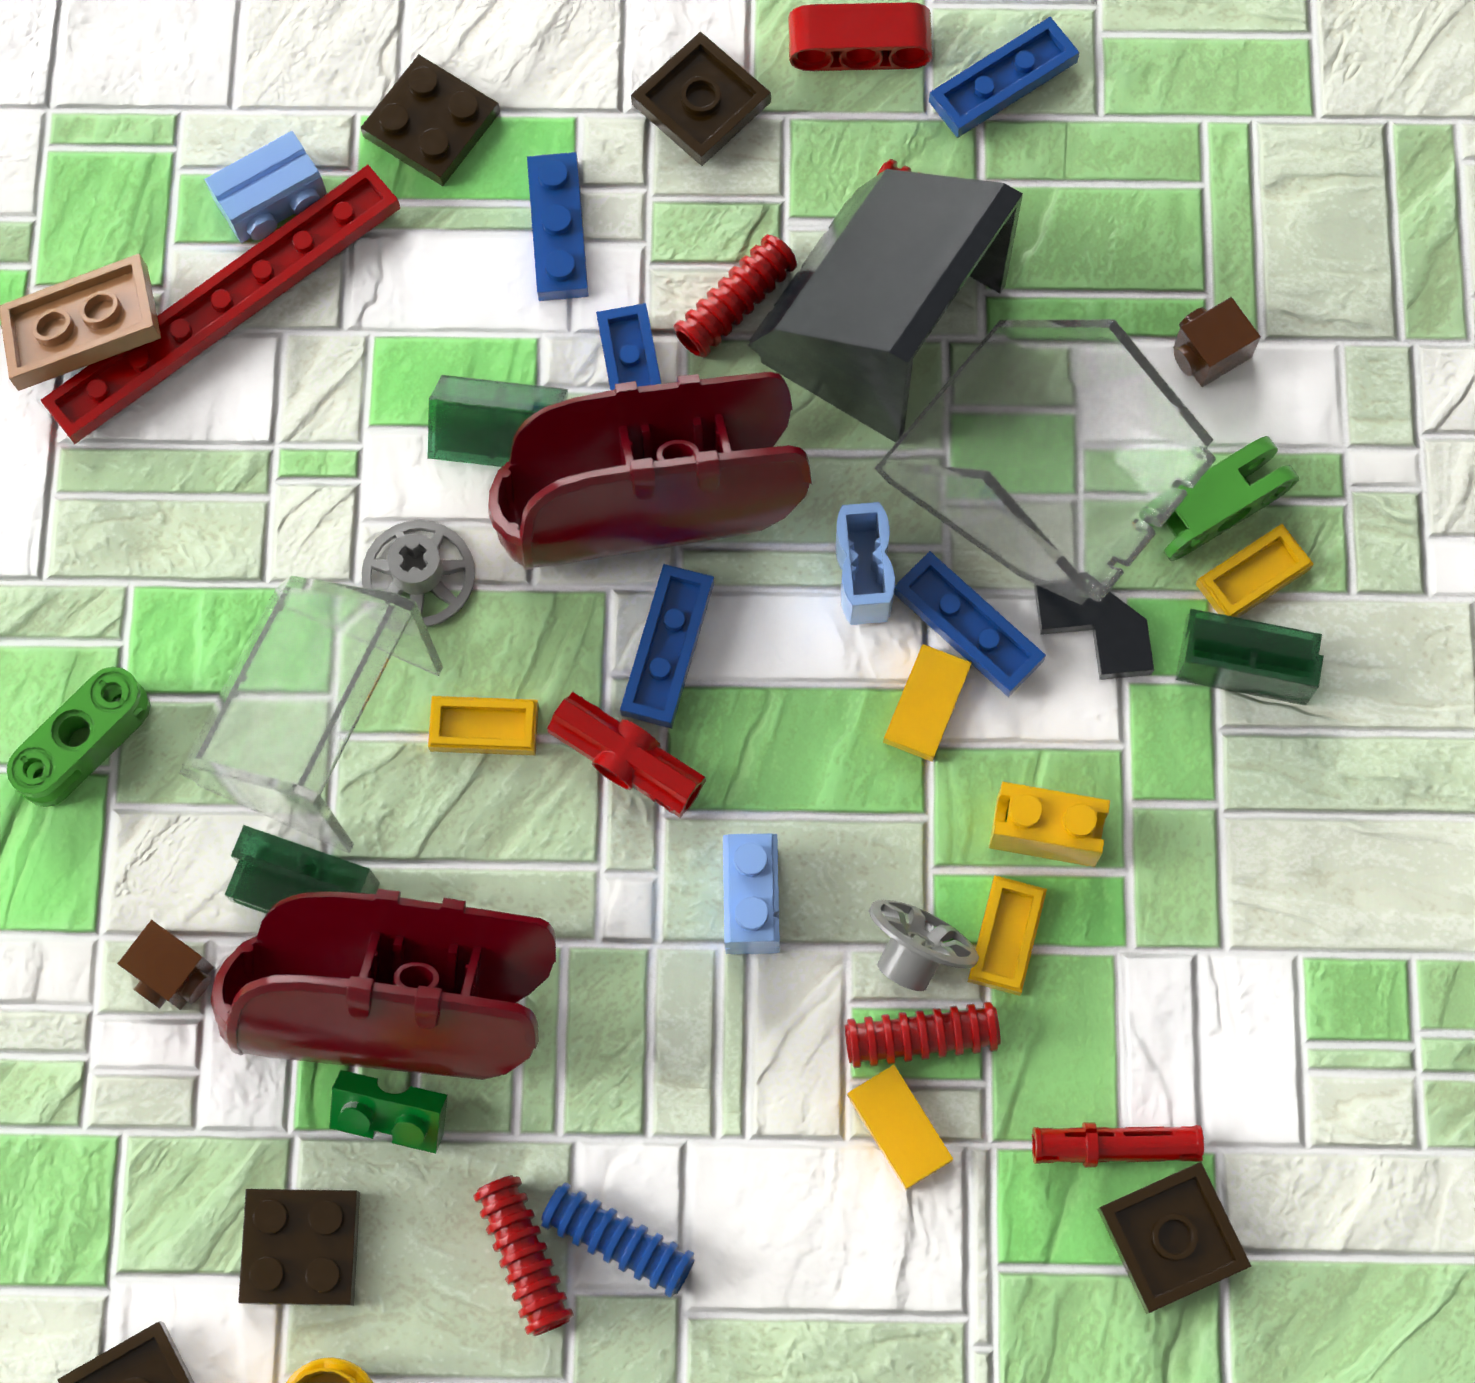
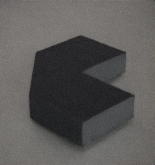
(1118, 631)

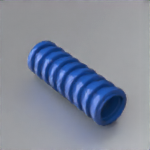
(617, 1239)

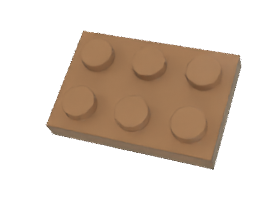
(79, 322)

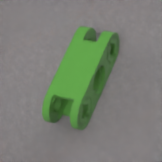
(1226, 497)
(67, 766)

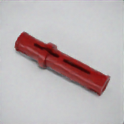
(1105, 1144)

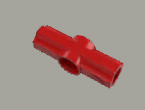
(626, 754)

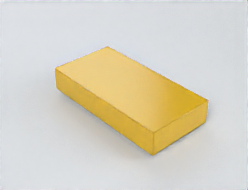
(1254, 573)
(927, 702)
(483, 725)
(1007, 935)
(899, 1127)

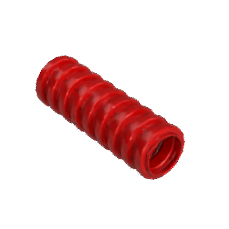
(735, 295)
(922, 1034)
(523, 1255)

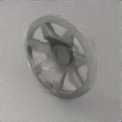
(417, 565)
(912, 950)

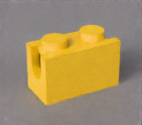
(1049, 824)

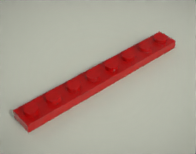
(224, 302)

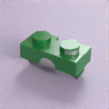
(411, 1117)

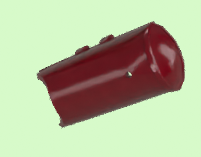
(648, 469)
(386, 984)

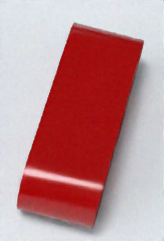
(860, 36)

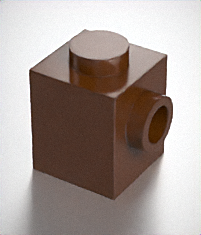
(1214, 341)
(166, 968)

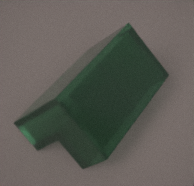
(479, 417)
(1250, 657)
(278, 868)

